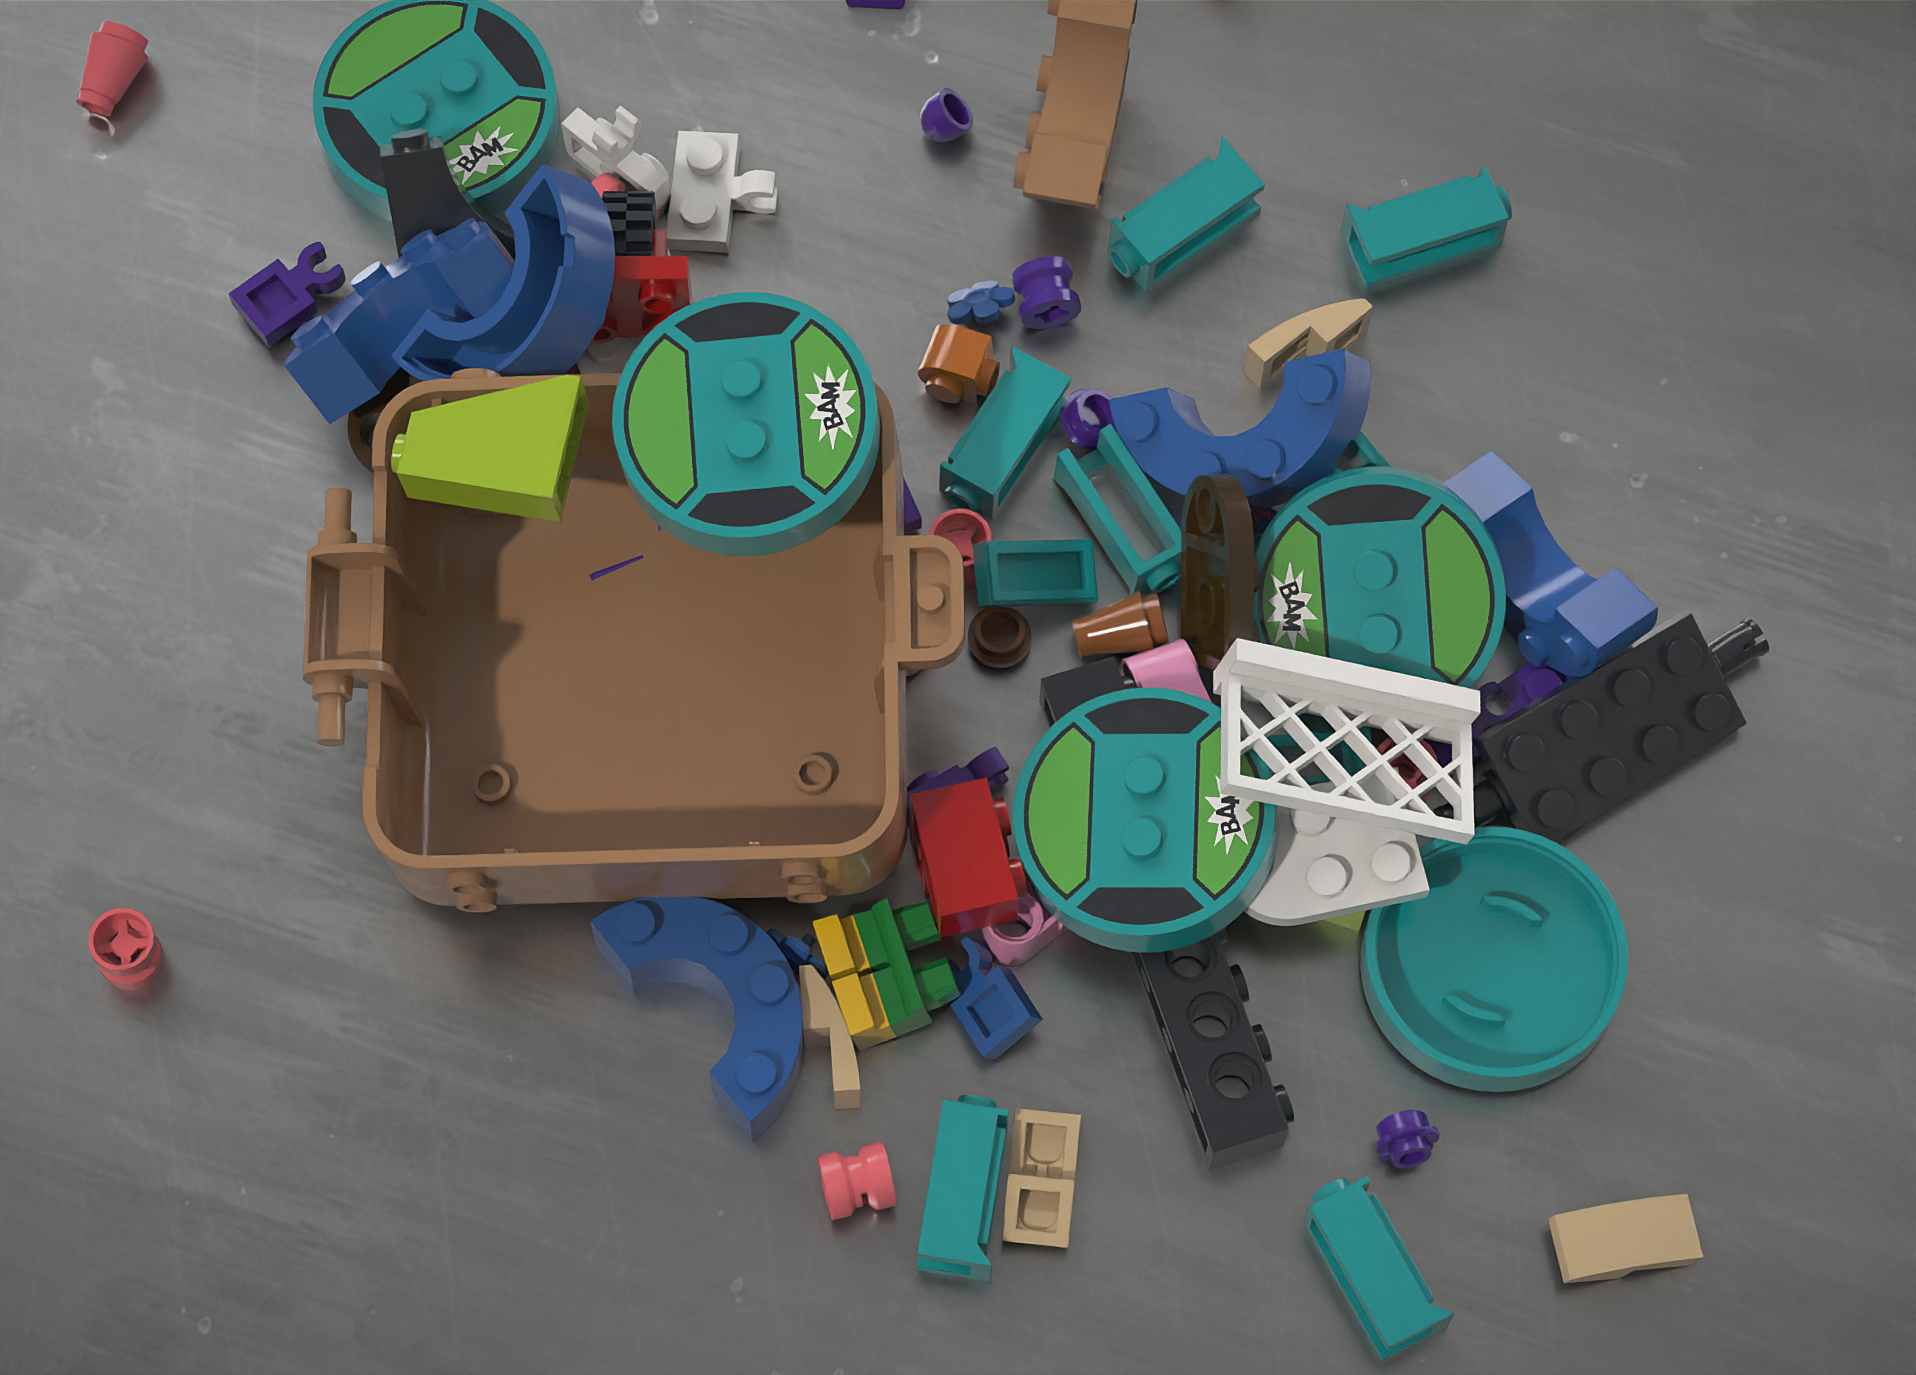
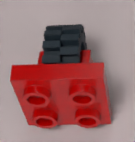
(645, 280)

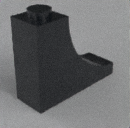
(427, 192)

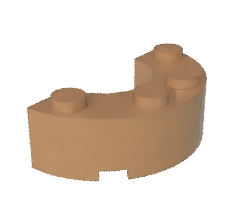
(1081, 104)

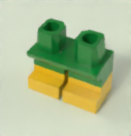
(875, 973)

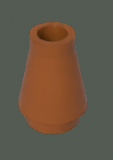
(1123, 626)

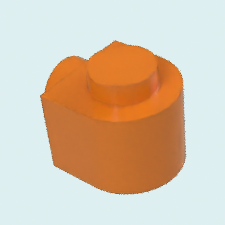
(959, 365)

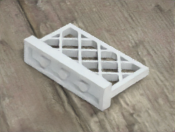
(1348, 699)

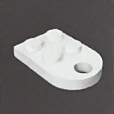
(1338, 865)

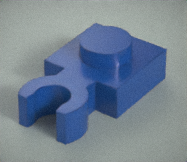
(993, 1002)

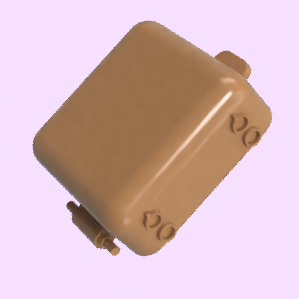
(633, 728)

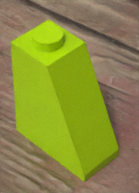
(497, 449)

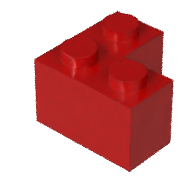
(964, 856)

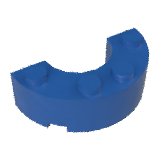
(551, 300)
(349, 350)
(1287, 451)
(1550, 602)
(742, 967)

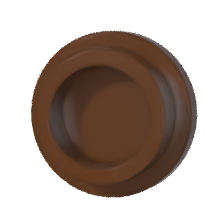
(999, 636)

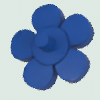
(980, 302)
(798, 951)

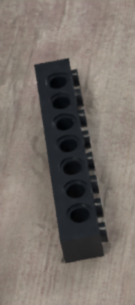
(1224, 1125)

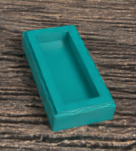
(1035, 573)

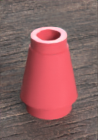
(110, 66)

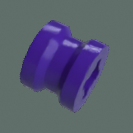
(1046, 292)

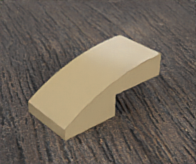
(1312, 332)
(827, 1027)
(1041, 1178)
(1625, 1237)

